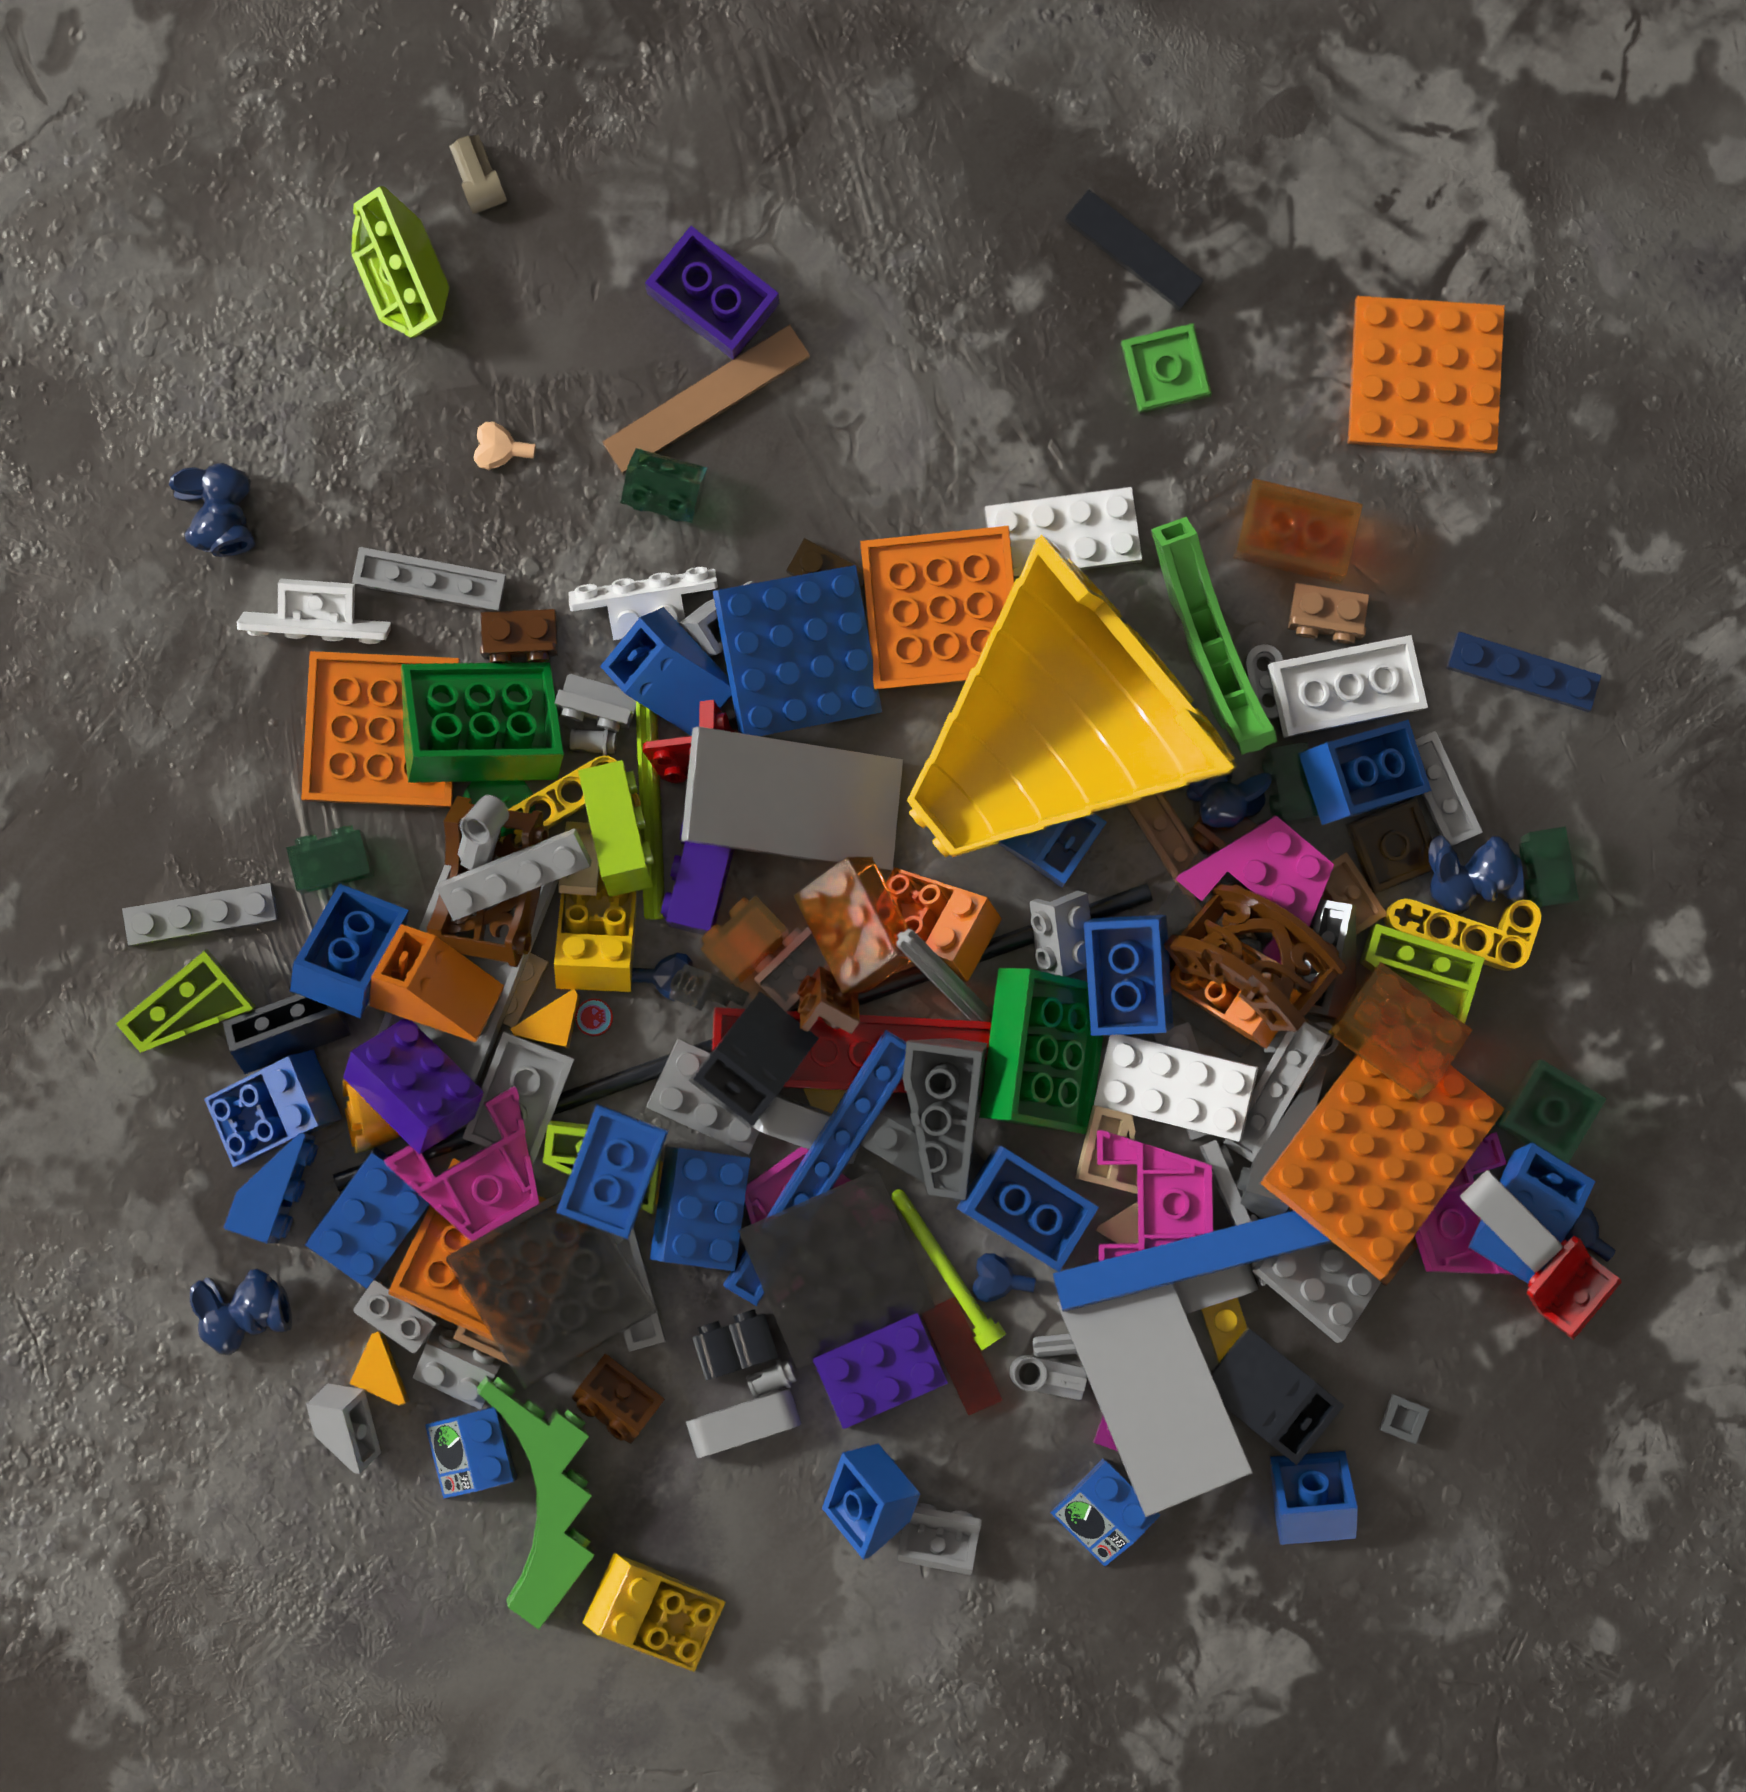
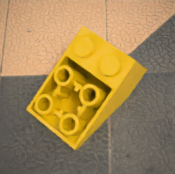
(595, 941)
(653, 1613)

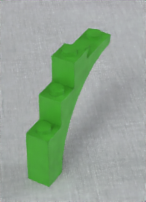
(1208, 637)
(555, 1554)

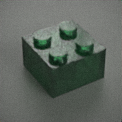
(1551, 1110)

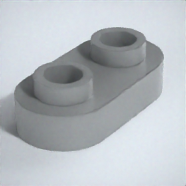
(1260, 679)

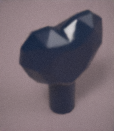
(663, 972)
(1587, 1230)
(998, 1279)

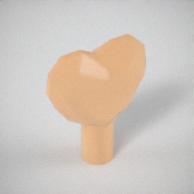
(499, 447)

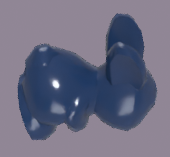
(220, 521)
(1228, 803)
(1489, 872)
(254, 1306)

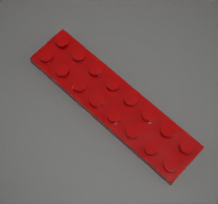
(840, 1055)

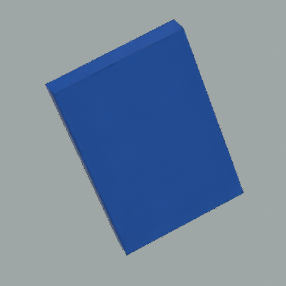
(612, 1171)

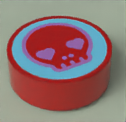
(594, 1017)

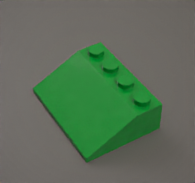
(480, 722)
(1041, 1053)

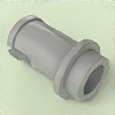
(593, 741)
(771, 1378)

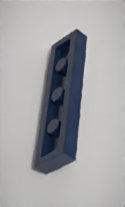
(1523, 671)

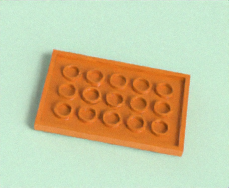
(1380, 1159)

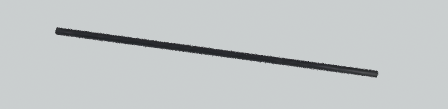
(895, 983)

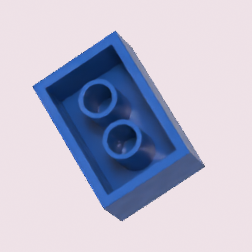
(1364, 772)
(346, 950)
(1128, 975)
(1027, 1207)
(700, 1208)
(367, 1220)

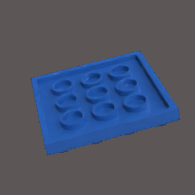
(797, 651)

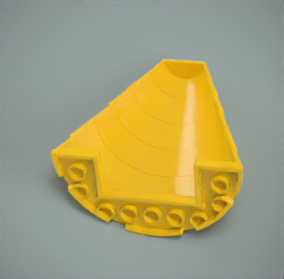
(1059, 719)

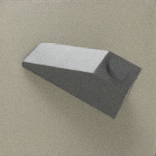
(1337, 925)

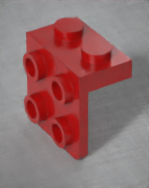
(672, 755)
(1571, 1288)

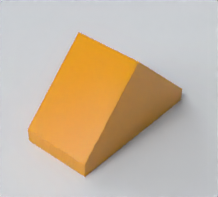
(552, 1023)
(379, 1372)

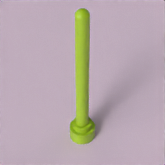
(985, 1329)

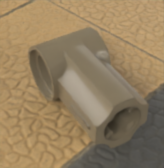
(479, 181)

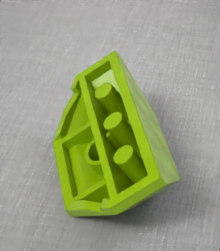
(397, 264)

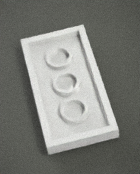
(1086, 527)
(1347, 686)
(1176, 1086)

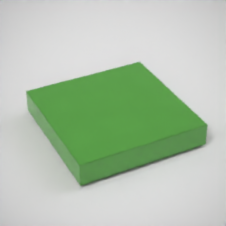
(1166, 368)

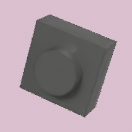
(1403, 1419)

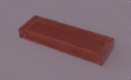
(961, 1356)

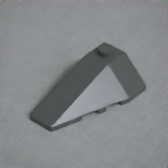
(944, 1099)
(895, 1139)
(1255, 1195)

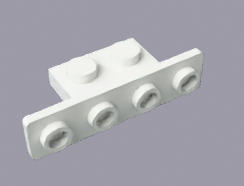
(631, 599)
(317, 610)

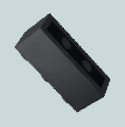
(282, 1031)

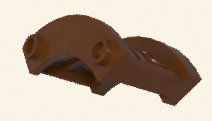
(1249, 914)
(520, 924)

